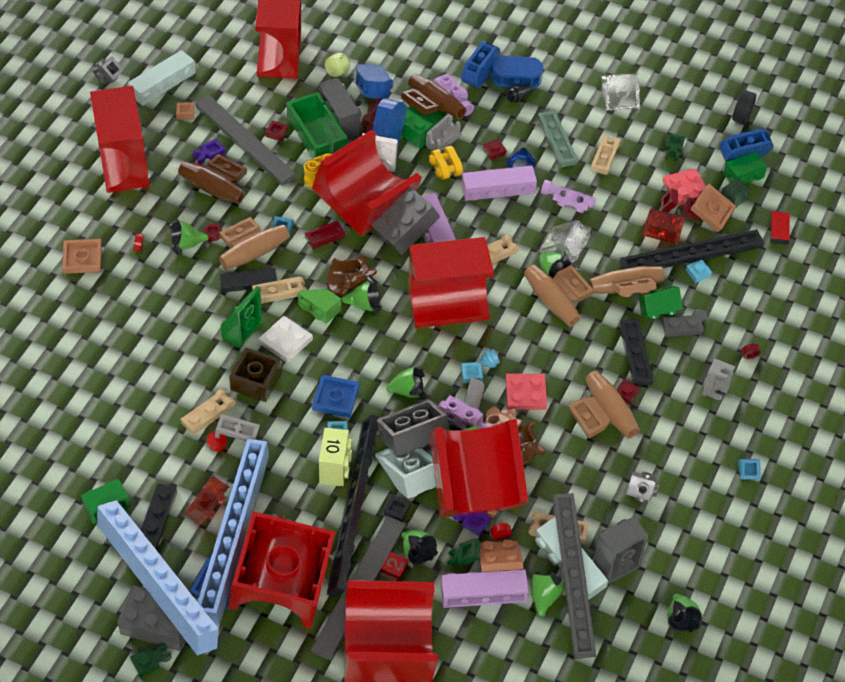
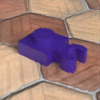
(209, 150)
(474, 522)

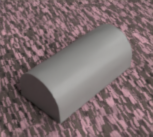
(474, 393)

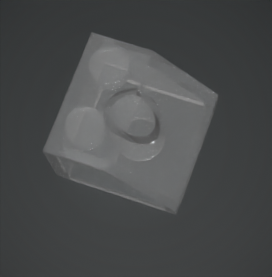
(620, 91)
(568, 237)

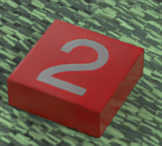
(394, 565)

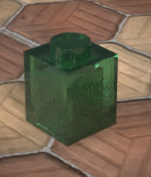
(736, 192)

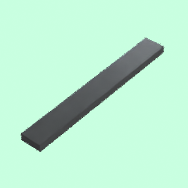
(245, 140)
(368, 570)
(574, 576)

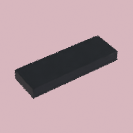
(246, 279)

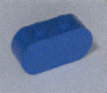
(480, 64)
(516, 71)
(373, 81)
(390, 119)
(745, 144)

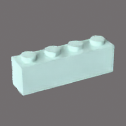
(162, 77)
(547, 538)

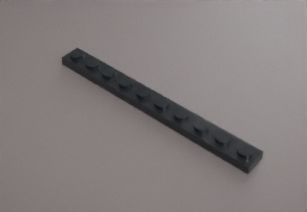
(352, 508)

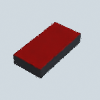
(780, 227)

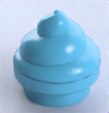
(490, 359)

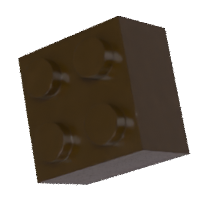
(255, 374)

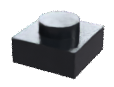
(396, 508)

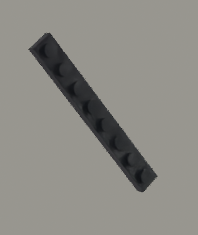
(696, 251)

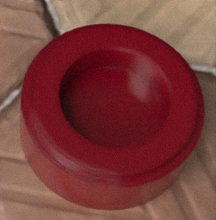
(212, 231)
(750, 351)

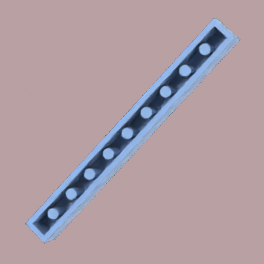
(233, 530)
(158, 578)

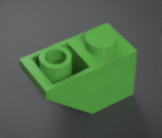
(320, 303)

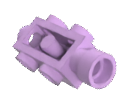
(451, 85)
(572, 198)
(463, 414)

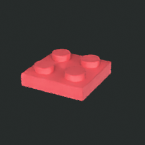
(686, 183)
(526, 391)

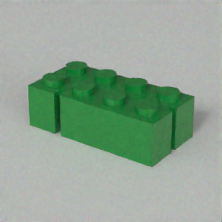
(316, 125)

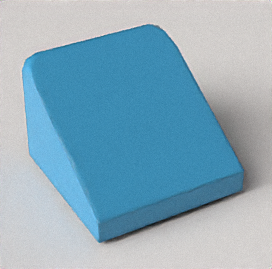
(288, 223)
(749, 468)

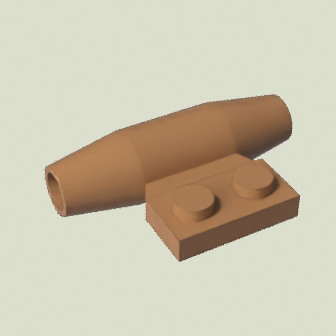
(249, 242)
(628, 281)
(560, 291)
(604, 407)

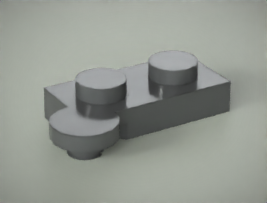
(684, 324)

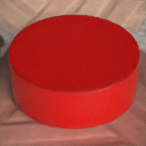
(138, 242)
(216, 444)
(501, 531)

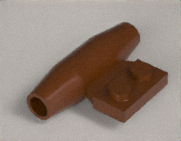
(429, 97)
(217, 178)

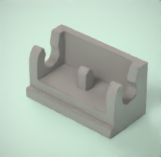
(443, 134)
(718, 378)
(236, 428)

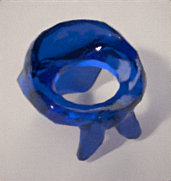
(522, 153)

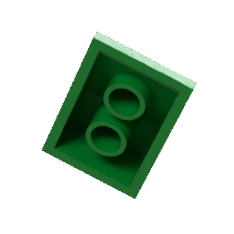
(417, 125)
(243, 320)

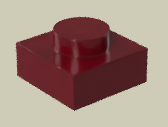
(276, 130)
(494, 149)
(669, 200)
(688, 203)
(628, 391)

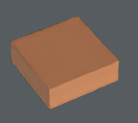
(185, 110)

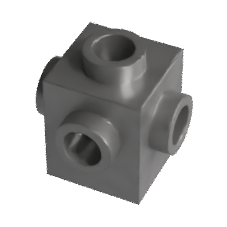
(107, 70)
(642, 479)

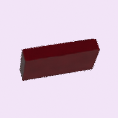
(325, 234)

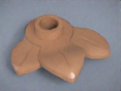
(495, 417)

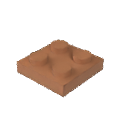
(713, 207)
(82, 256)
(500, 556)

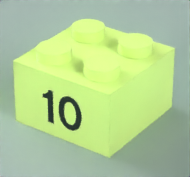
(335, 457)

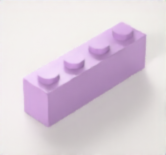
(499, 183)
(441, 229)
(484, 588)

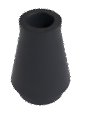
(517, 93)

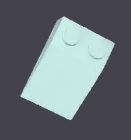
(409, 472)

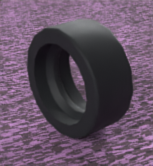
(744, 106)

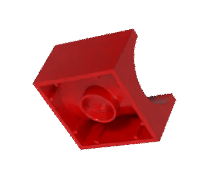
(279, 38)
(120, 139)
(359, 184)
(449, 282)
(478, 470)
(282, 565)
(388, 632)

